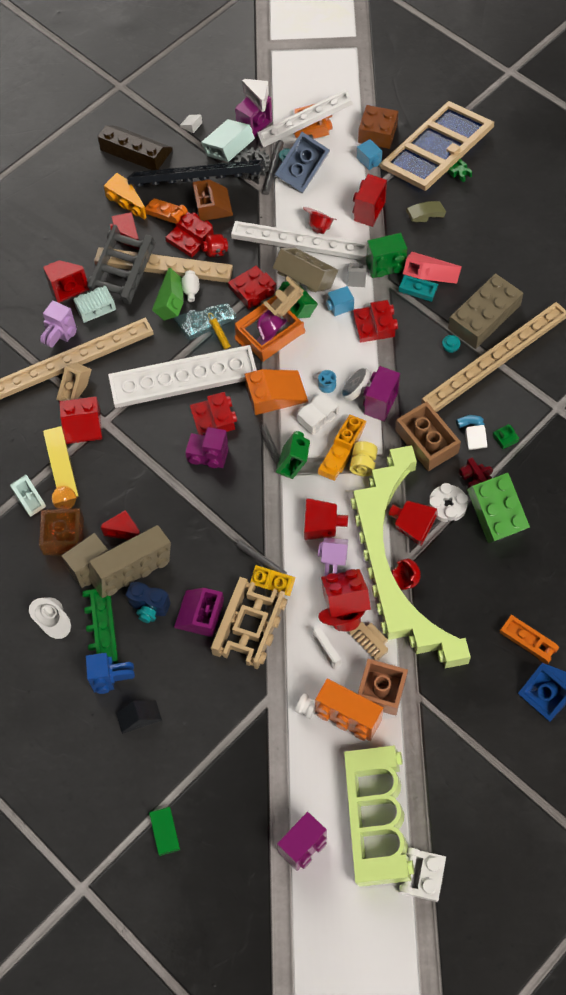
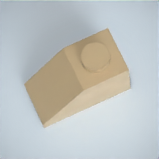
(73, 381)

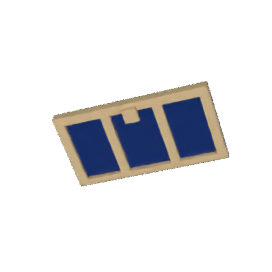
(436, 145)

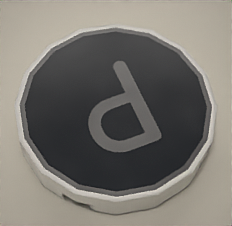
(355, 383)

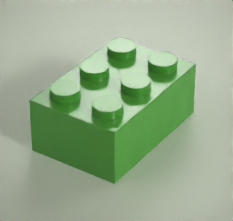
(498, 507)

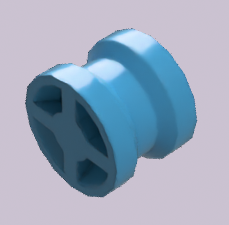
(325, 377)

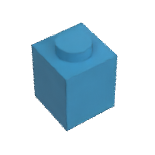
(369, 154)
(340, 301)

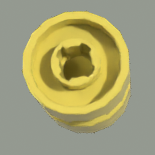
(363, 458)

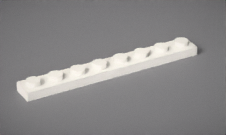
(300, 240)

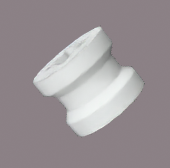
(306, 706)

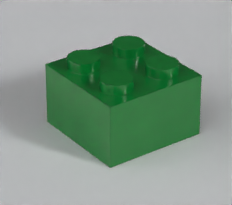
(386, 255)

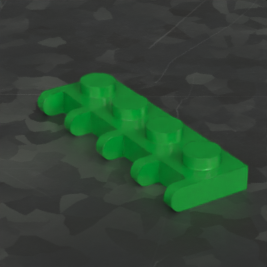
(102, 624)

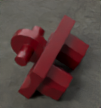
(476, 472)

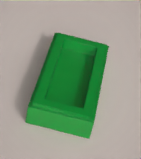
(164, 831)

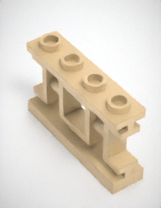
(235, 617)

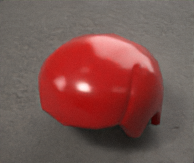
(406, 574)

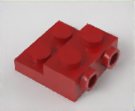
(189, 233)
(253, 286)
(375, 321)
(214, 413)

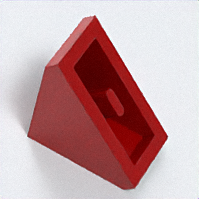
(120, 527)

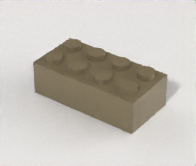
(485, 311)
(129, 561)

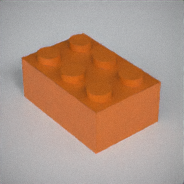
(348, 710)

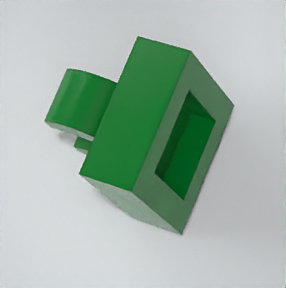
(505, 436)

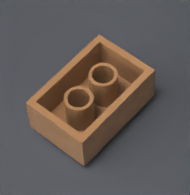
(428, 435)

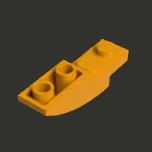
(342, 448)

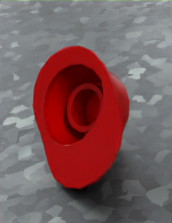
(318, 221)
(341, 623)

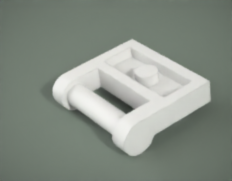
(430, 875)

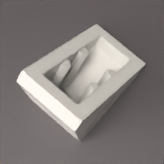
(257, 92)

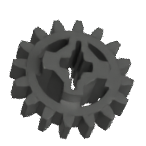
(254, 155)

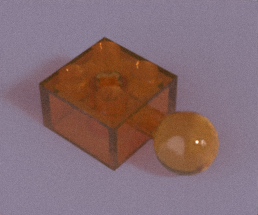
(61, 527)

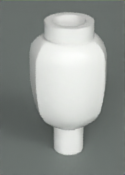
(190, 285)

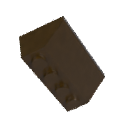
(133, 147)

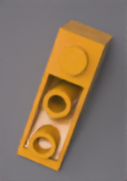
(125, 195)

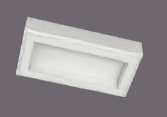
(326, 647)

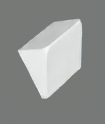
(192, 123)
(476, 437)

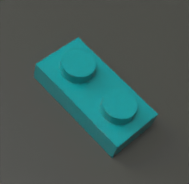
(418, 288)

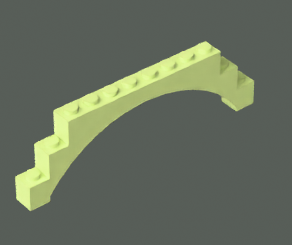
(398, 614)

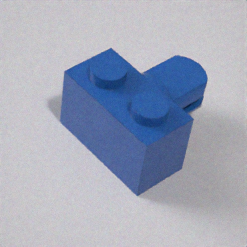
(103, 672)

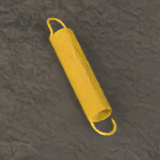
(220, 334)

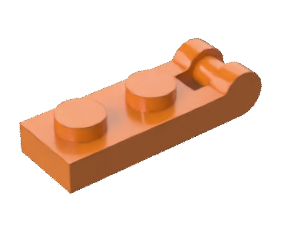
(165, 210)
(529, 639)

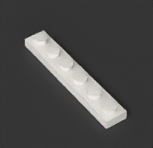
(305, 118)

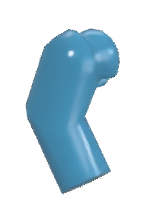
(469, 419)

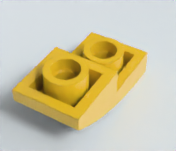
(272, 580)

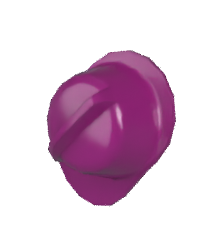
(268, 326)

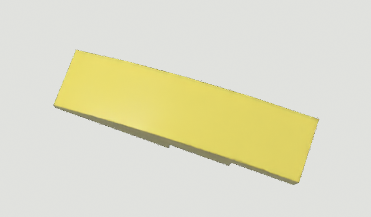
(60, 458)

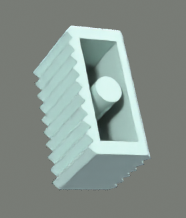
(94, 304)

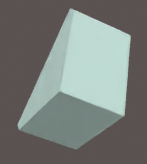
(27, 495)

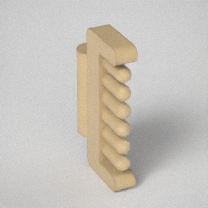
(374, 637)

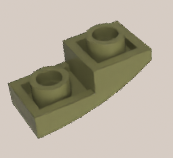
(422, 211)

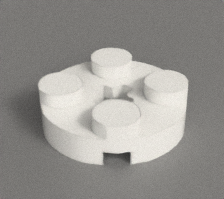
(452, 493)

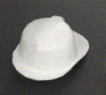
(50, 617)

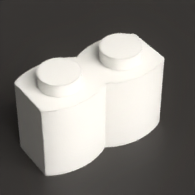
(317, 413)

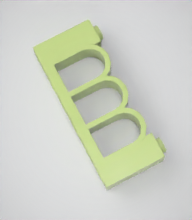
(380, 869)

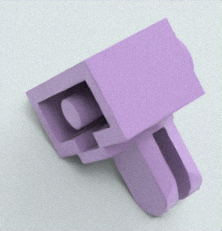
(58, 324)
(333, 552)

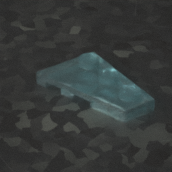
(198, 323)

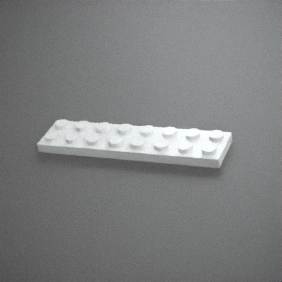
(181, 376)

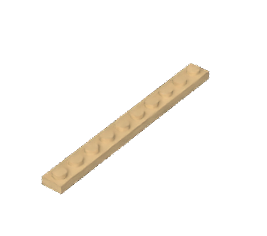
(80, 354)
(495, 357)

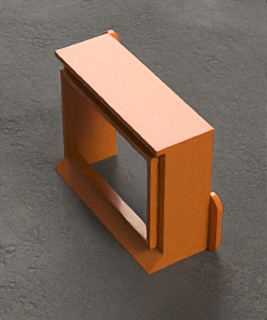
(272, 346)

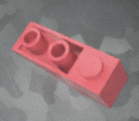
(431, 269)

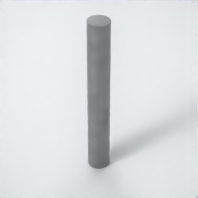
(259, 557)

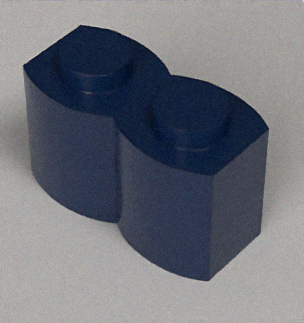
(154, 598)

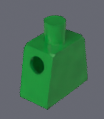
(295, 447)

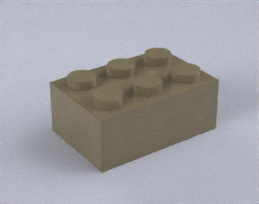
(305, 269)

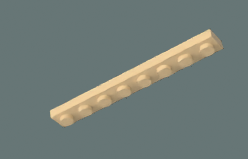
(160, 264)

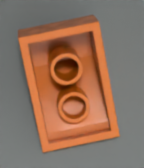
(274, 389)

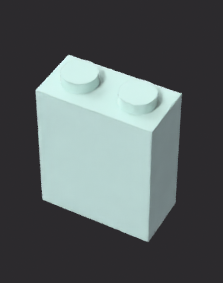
(228, 140)

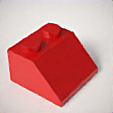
(65, 280)
(81, 420)

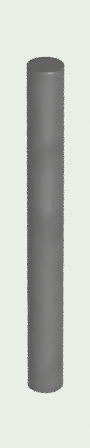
(273, 167)

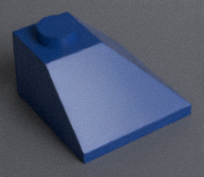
(546, 690)

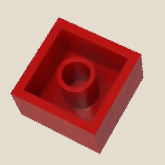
(369, 200)
(345, 593)

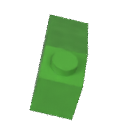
(169, 297)

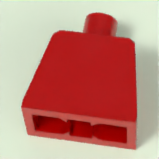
(322, 519)
(414, 520)

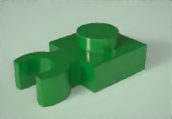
(460, 169)

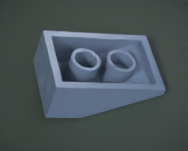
(302, 162)

